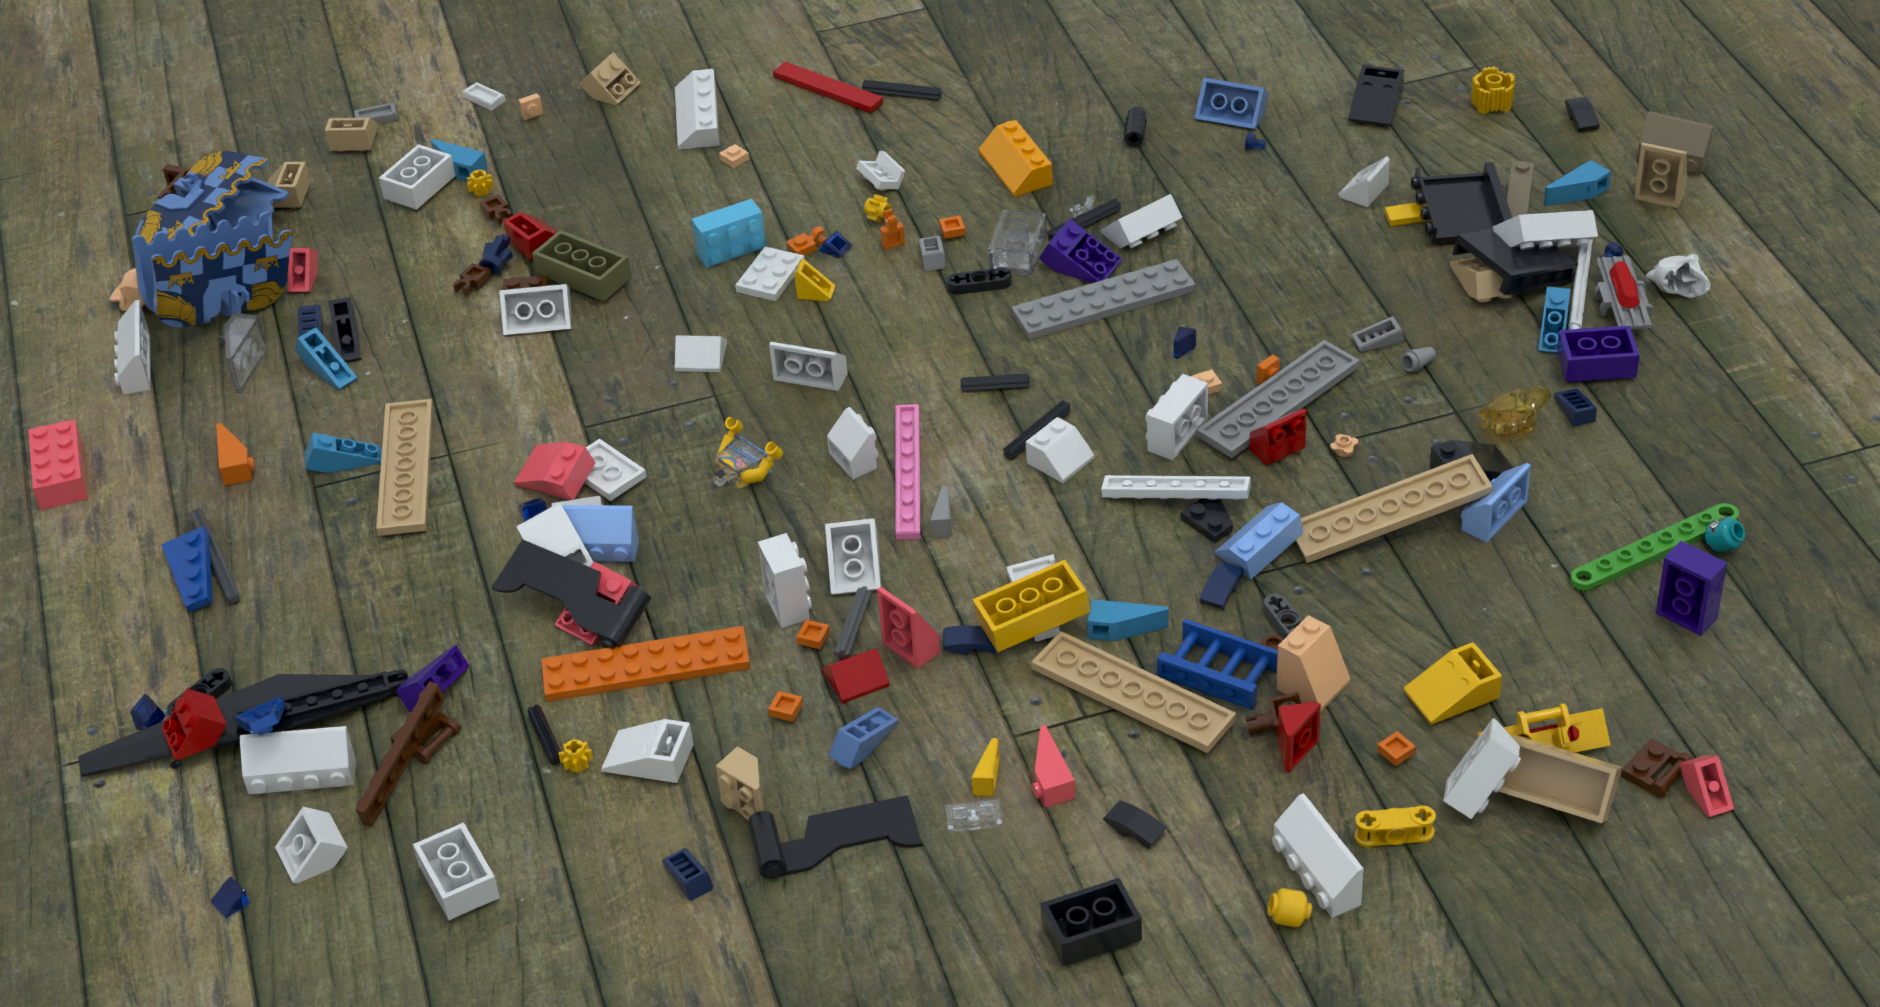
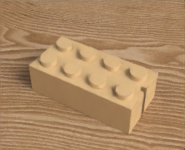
(1562, 780)

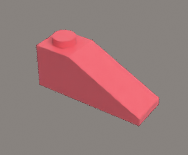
(1052, 777)

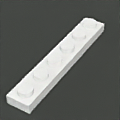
(1176, 487)

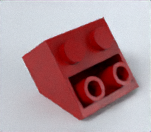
(527, 232)
(1279, 437)
(193, 724)

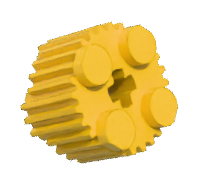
(1492, 90)

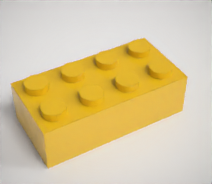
(1031, 605)

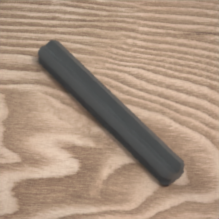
(852, 623)

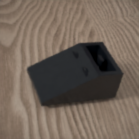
(1377, 95)

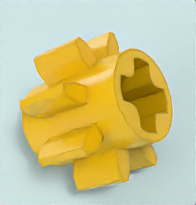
(480, 183)
(875, 206)
(575, 755)

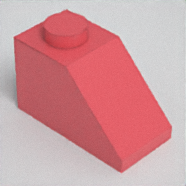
(302, 269)
(1707, 784)

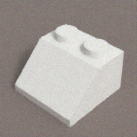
(1058, 450)
(310, 845)

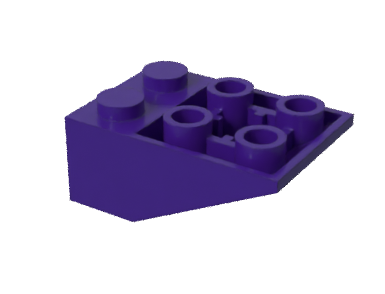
(1079, 254)

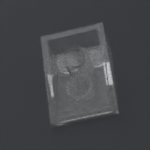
(244, 347)

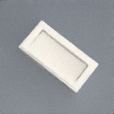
(484, 96)

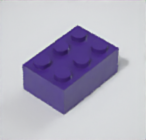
(1597, 353)
(1691, 588)

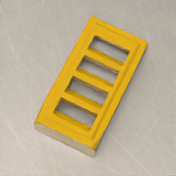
(986, 772)

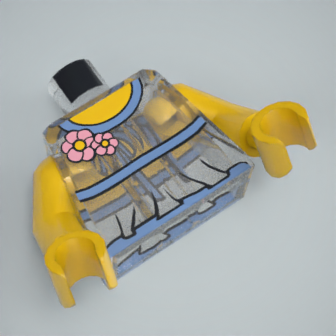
(742, 461)

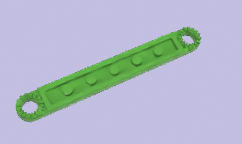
(1648, 549)

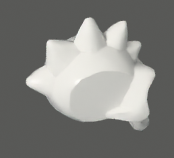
(1680, 276)

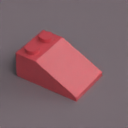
(556, 469)
(906, 630)

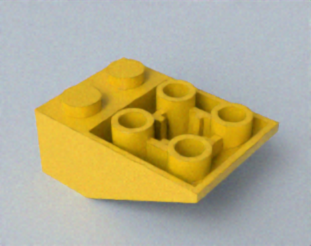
(1455, 684)

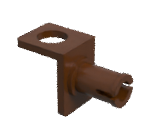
(1269, 720)

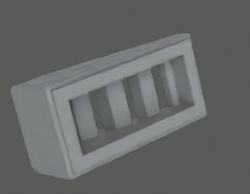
(932, 253)
(1389, 333)
(941, 516)

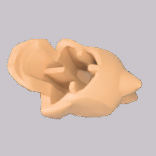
(127, 291)

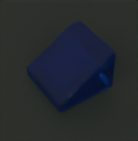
(836, 245)
(1184, 341)
(532, 508)
(146, 713)
(230, 898)

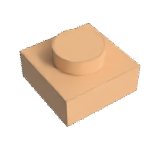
(530, 106)
(734, 156)
(1211, 378)

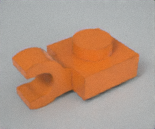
(893, 233)
(806, 244)

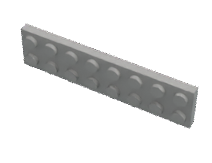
(1103, 299)
(1277, 397)

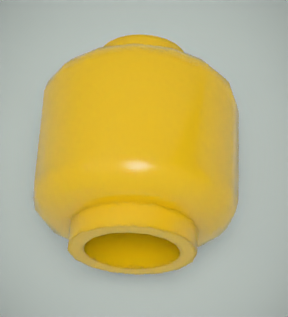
(1289, 907)

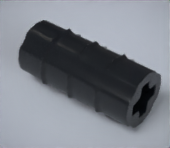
(1135, 126)

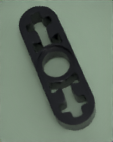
(993, 280)
(212, 684)

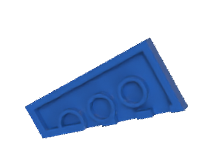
(191, 567)
(262, 717)

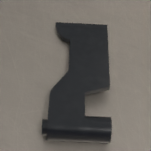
(577, 588)
(830, 832)

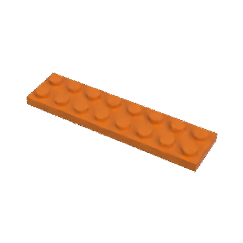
(645, 663)

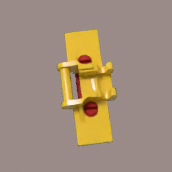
(1572, 732)

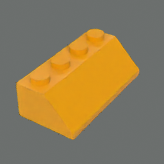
(1016, 159)

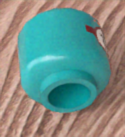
(1724, 534)

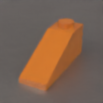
(233, 458)

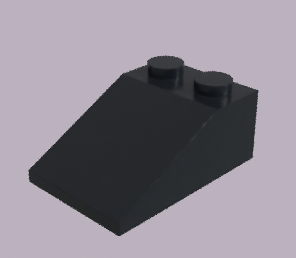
(1487, 456)

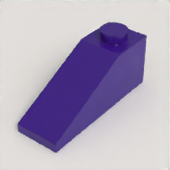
(442, 670)

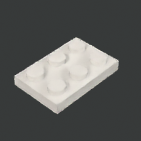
(769, 274)
(612, 471)

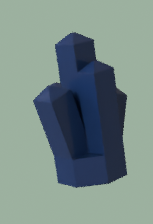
(496, 254)

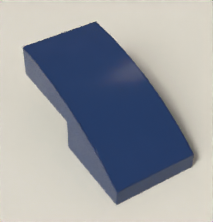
(1221, 585)
(963, 638)

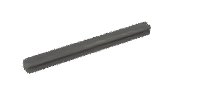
(217, 559)

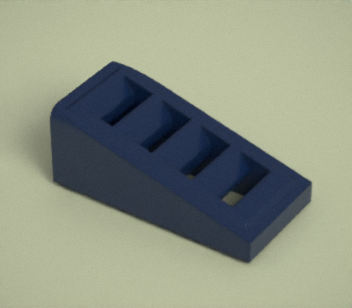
(309, 318)
(1576, 407)
(689, 876)

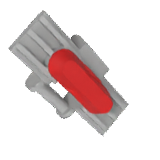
(1623, 293)

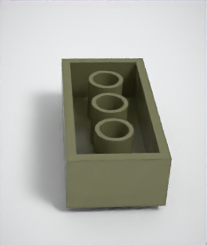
(582, 265)

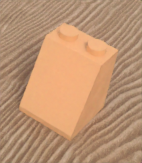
(1311, 663)

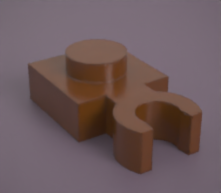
(495, 207)
(473, 276)

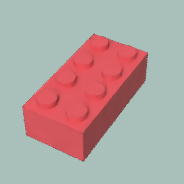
(57, 464)

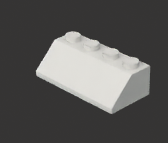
(697, 110)
(1548, 229)
(133, 351)
(297, 760)
(1319, 857)

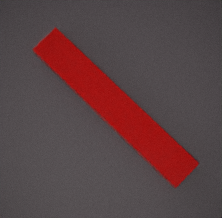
(828, 87)

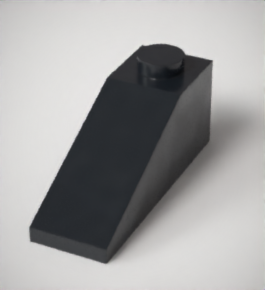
(345, 329)

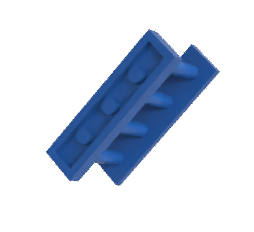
(1210, 681)

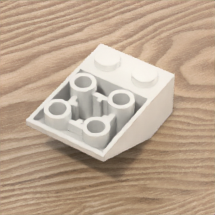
(555, 533)
(651, 750)

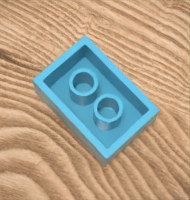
(728, 233)

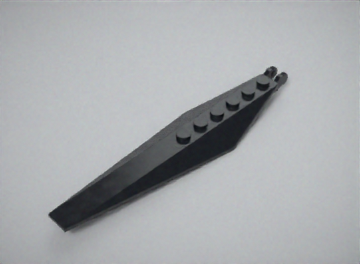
(306, 700)

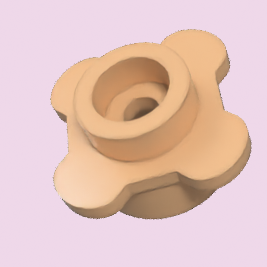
(1344, 445)

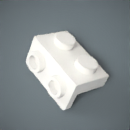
(883, 172)

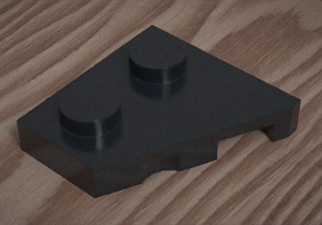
(1208, 518)

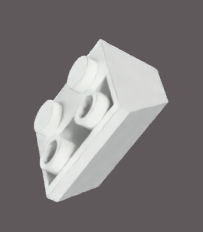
(853, 444)

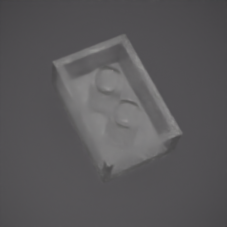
(1018, 241)

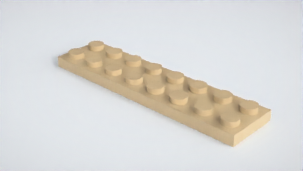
(405, 467)
(1392, 507)
(1134, 691)

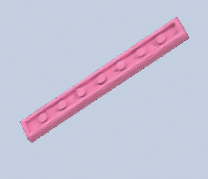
(908, 472)

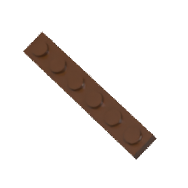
(400, 754)

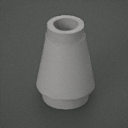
(1415, 359)

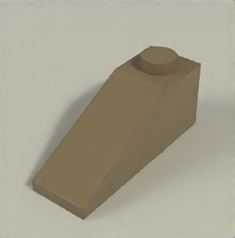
(1520, 187)

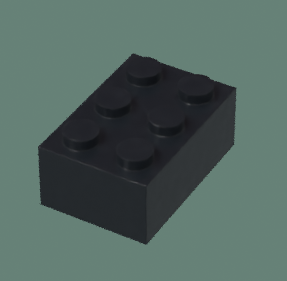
(1091, 921)

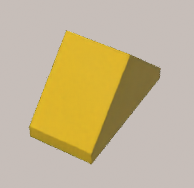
(811, 283)

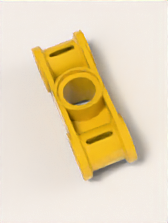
(1395, 826)

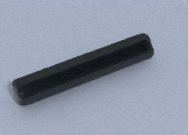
(995, 382)
(544, 734)

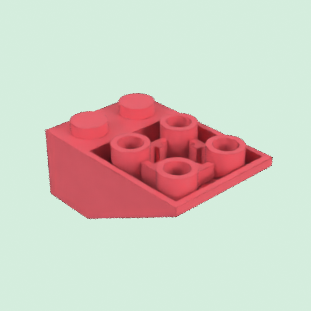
(611, 588)

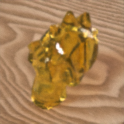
(1515, 410)

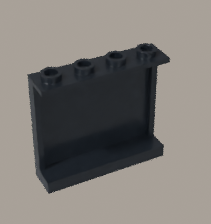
(1460, 203)
(1519, 268)

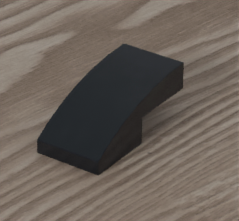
(1582, 113)
(1130, 819)

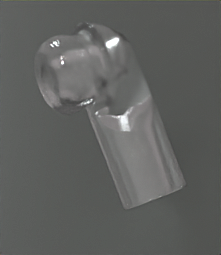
(1088, 205)

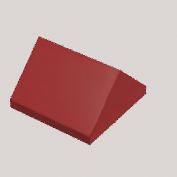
(857, 675)
(1297, 731)

